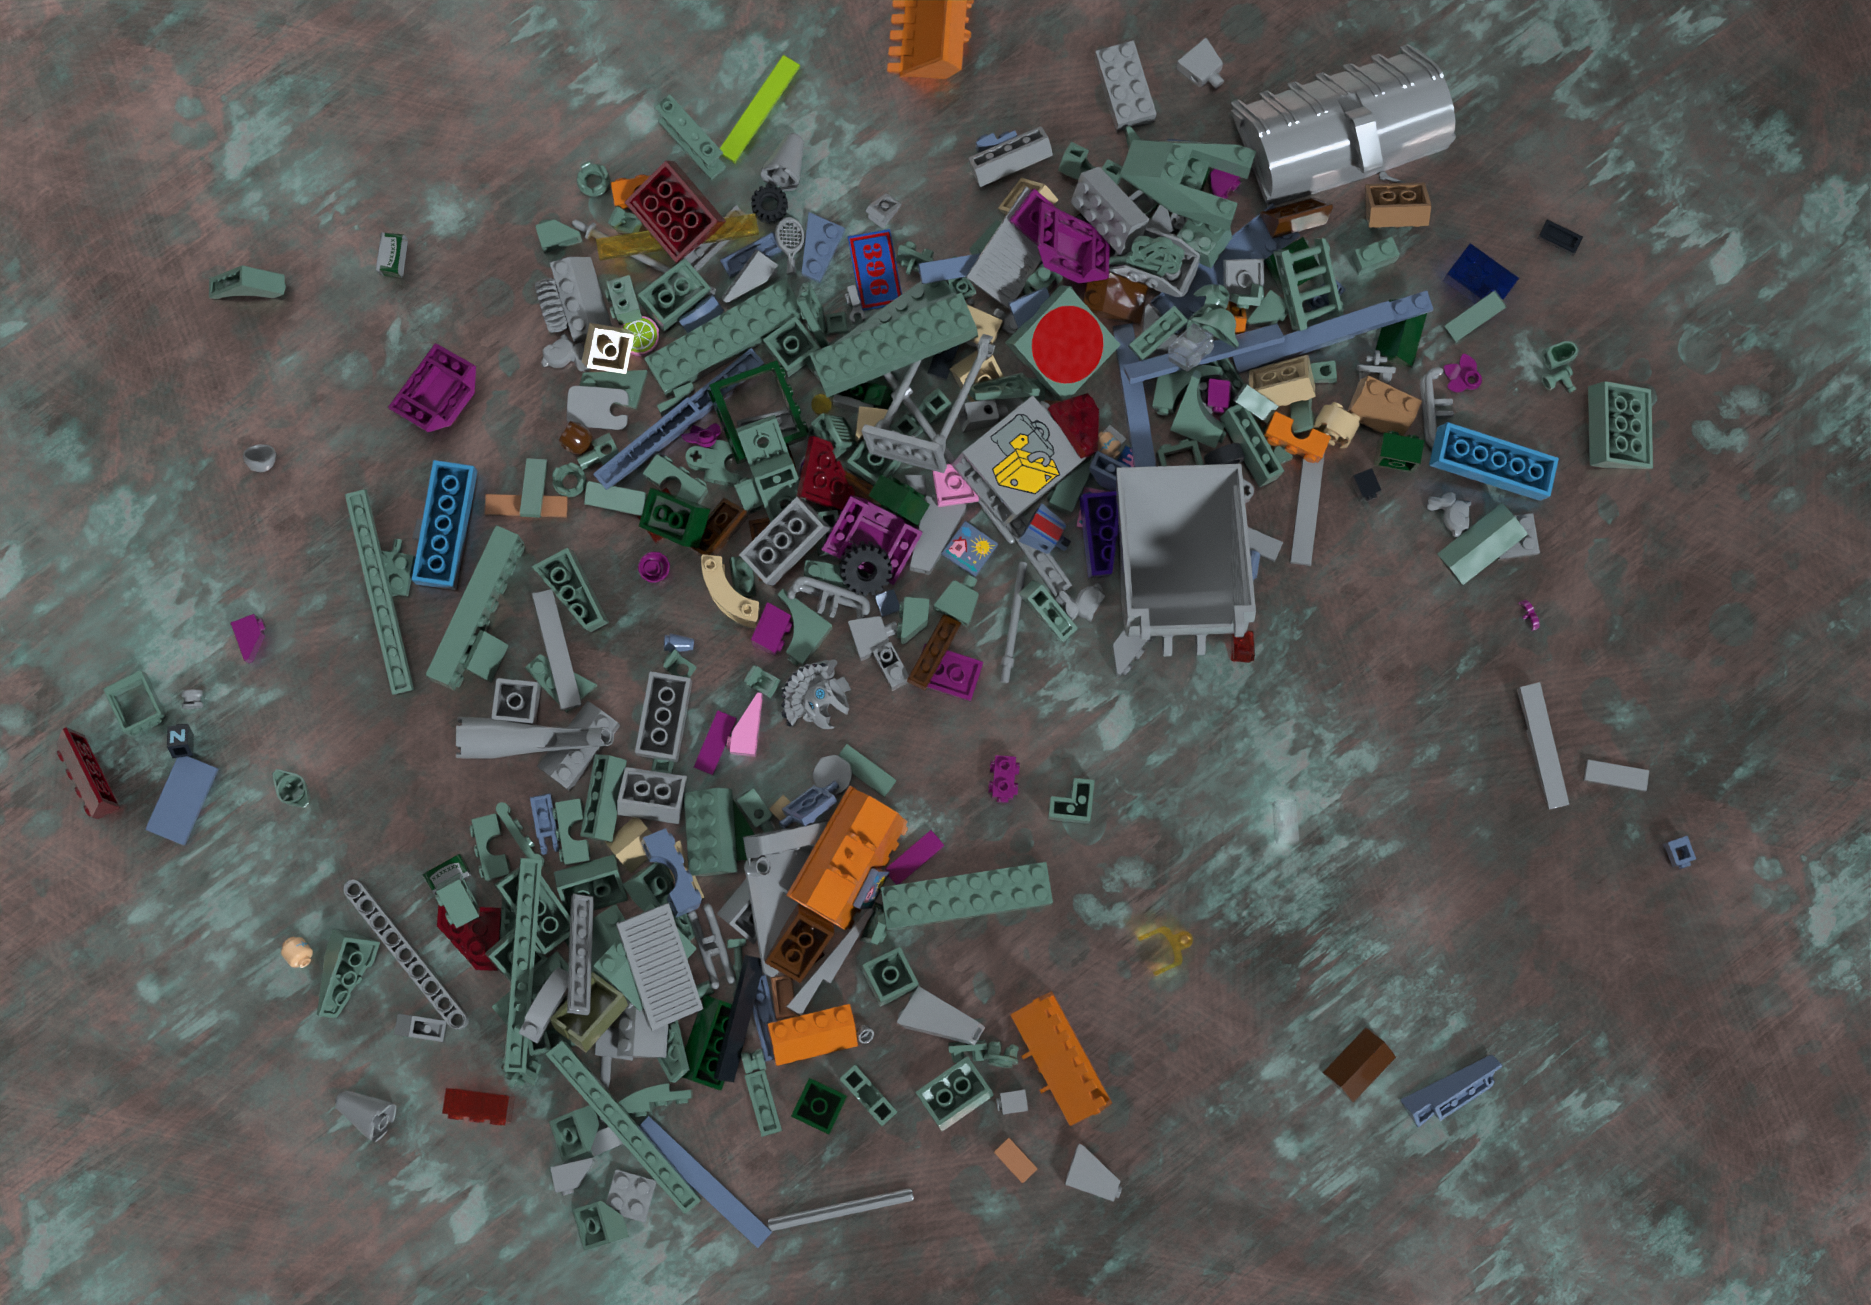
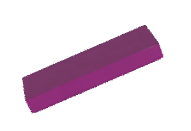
(715, 743)
(914, 857)

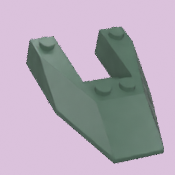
(1176, 171)

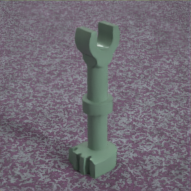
(737, 944)

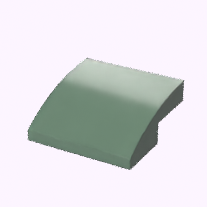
(485, 656)

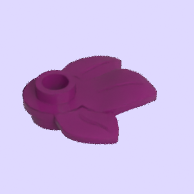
(1461, 372)
(701, 436)

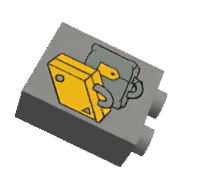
(1018, 460)

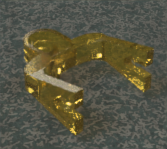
(1175, 941)

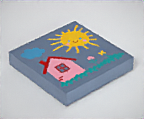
(969, 549)
(871, 888)

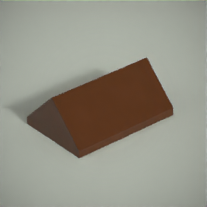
(1296, 216)
(720, 527)
(1359, 1064)

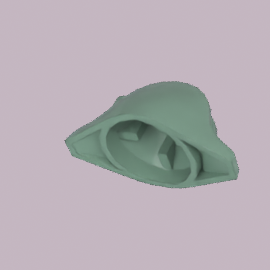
(1220, 324)
(291, 788)

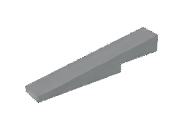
(1543, 745)
(829, 967)

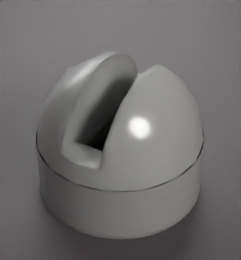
(864, 1033)

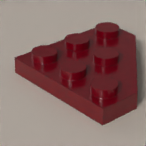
(1079, 422)
(823, 476)
(475, 936)

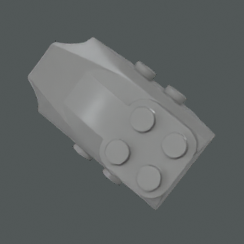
(1172, 284)

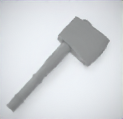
(607, 1048)

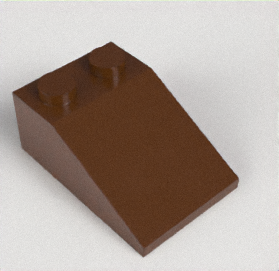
(1116, 299)
(800, 943)

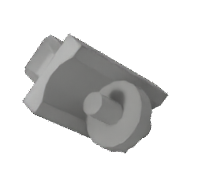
(1385, 371)

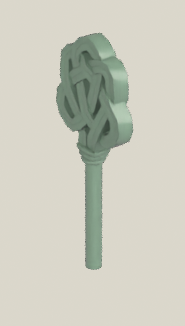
(1152, 255)

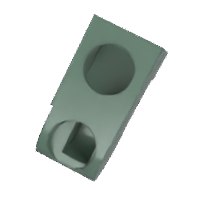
(1324, 372)

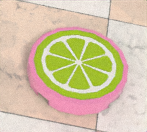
(645, 336)

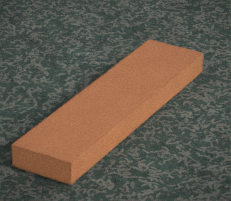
(510, 505)

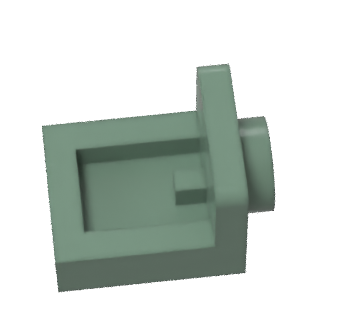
(624, 222)
(1245, 300)
(762, 681)

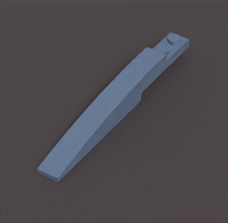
(1336, 331)
(1134, 401)
(672, 424)

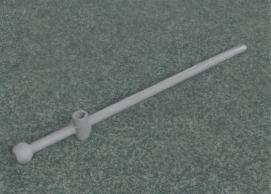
(947, 455)

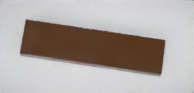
(934, 652)

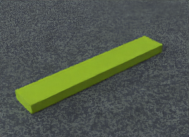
(759, 108)

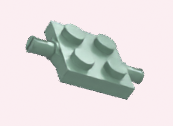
(398, 569)

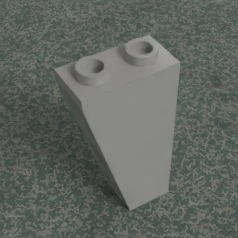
(937, 527)
(935, 1017)

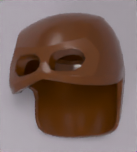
(576, 438)

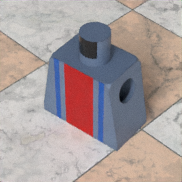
(1045, 531)

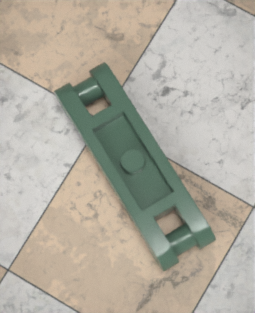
(515, 828)

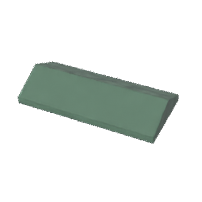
(1482, 544)

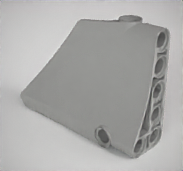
(779, 861)

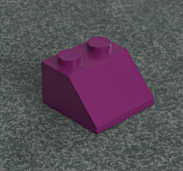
(772, 629)

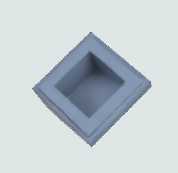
(887, 602)

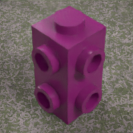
(1004, 776)

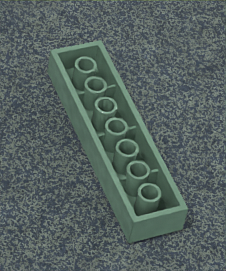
(723, 338)
(894, 345)
(476, 607)
(966, 896)

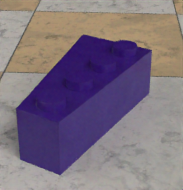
(1100, 531)

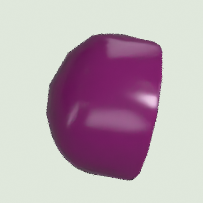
(653, 567)

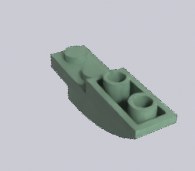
(641, 1100)

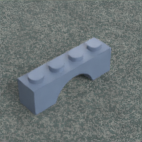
(660, 848)

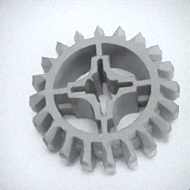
(551, 305)

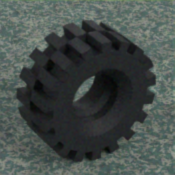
(865, 553)

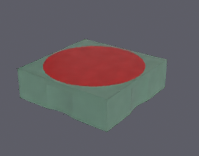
(1063, 343)

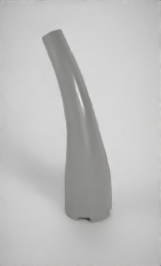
(497, 738)

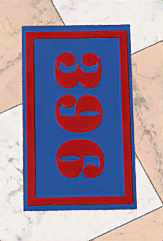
(875, 269)

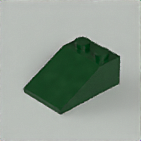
(674, 518)

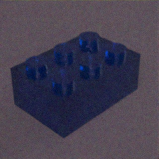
(1478, 275)

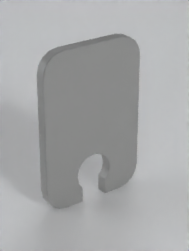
(592, 407)

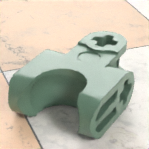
(713, 462)

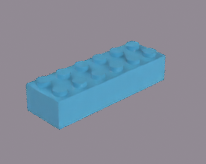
(1493, 461)
(444, 525)

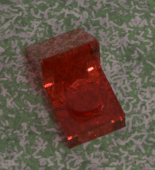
(1243, 648)

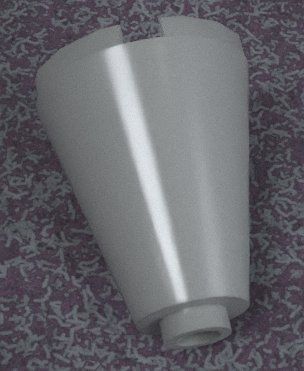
(785, 163)
(366, 1113)

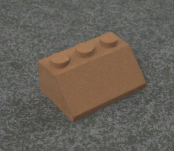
(1397, 205)
(1383, 406)

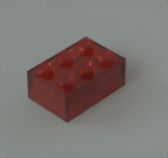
(478, 1106)

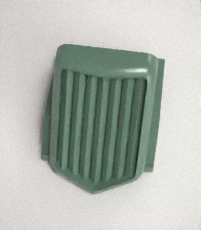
(835, 430)

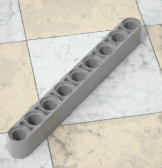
(397, 948)

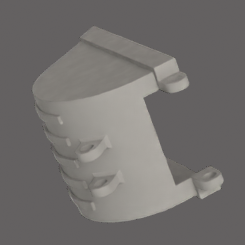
(1184, 552)

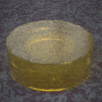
(821, 404)

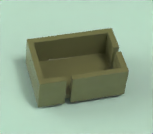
(605, 1008)

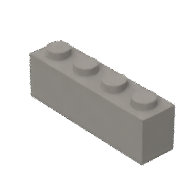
(1010, 156)

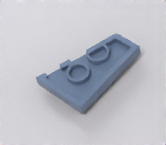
(820, 246)

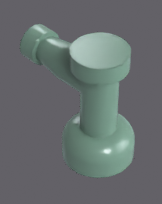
(1549, 381)

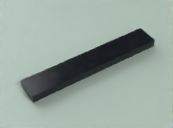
(739, 1019)

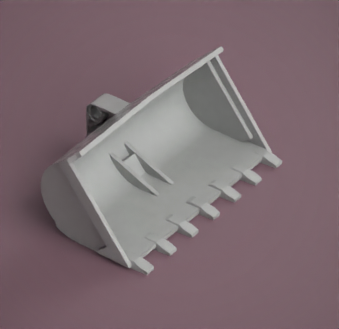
(1347, 125)

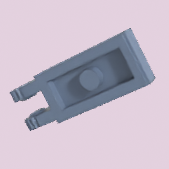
(544, 821)

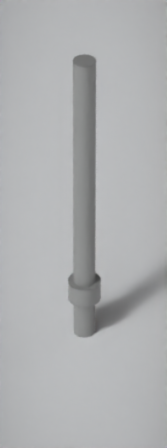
(1007, 660)

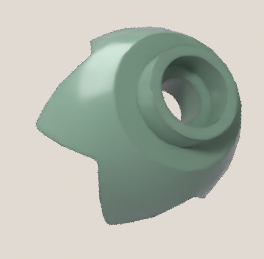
(1215, 295)

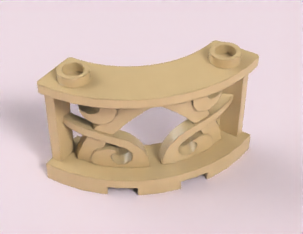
(731, 603)

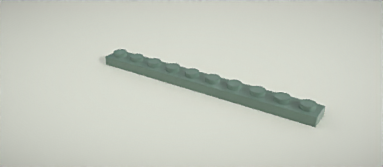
(379, 592)
(522, 963)
(623, 1126)

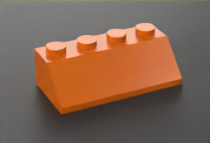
(812, 1034)

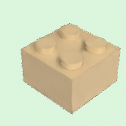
(607, 348)

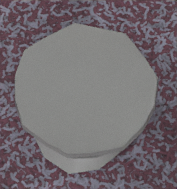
(833, 769)

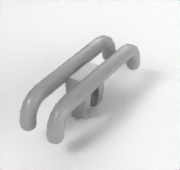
(1429, 404)
(830, 592)
(711, 946)

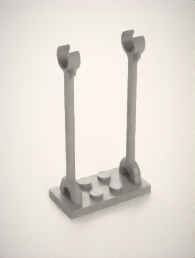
(911, 449)

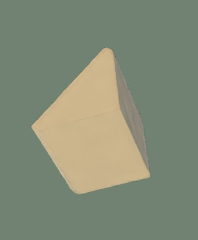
(985, 324)
(867, 416)
(627, 844)

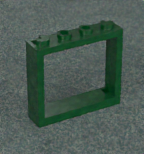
(725, 418)

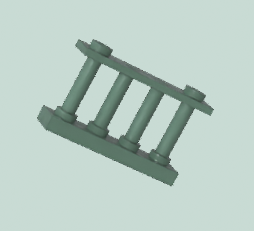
(690, 137)
(1290, 279)

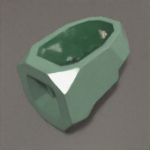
(1559, 354)

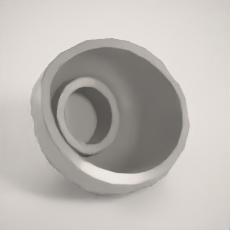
(260, 457)

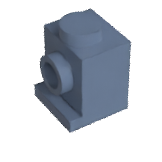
(1684, 846)

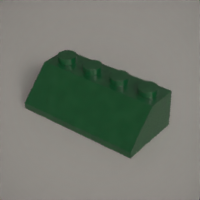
(706, 1042)

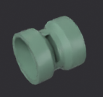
(753, 1061)

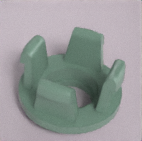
(586, 171)
(567, 469)
(994, 1055)

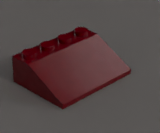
(674, 211)
(86, 773)

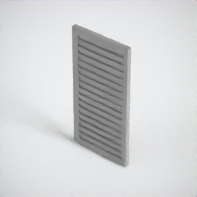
(1006, 260)
(659, 966)

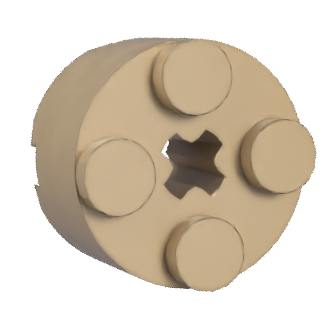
(1337, 424)

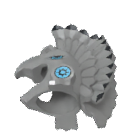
(811, 692)

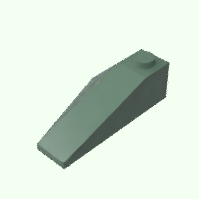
(653, 886)
(344, 964)

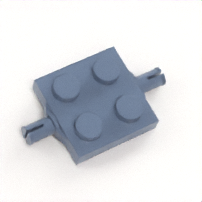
(809, 805)

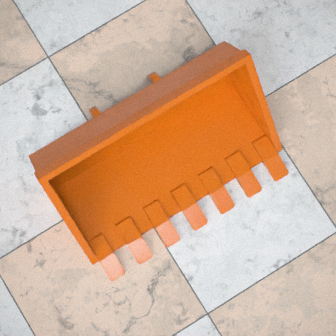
(930, 37)
(852, 843)
(1061, 1059)

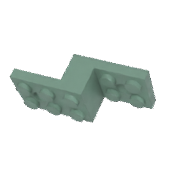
(770, 464)

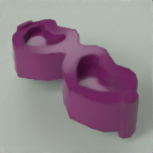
(1530, 614)

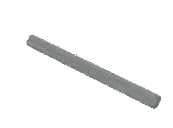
(840, 1209)

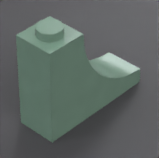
(247, 282)
(1172, 387)
(1194, 419)
(809, 630)

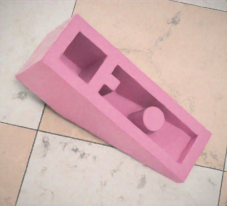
(745, 733)

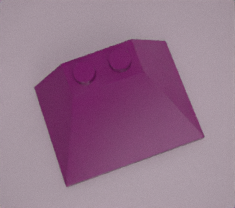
(1071, 246)
(436, 390)
(870, 522)

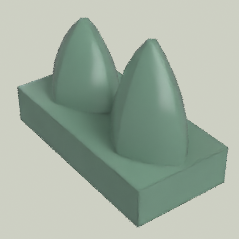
(742, 577)

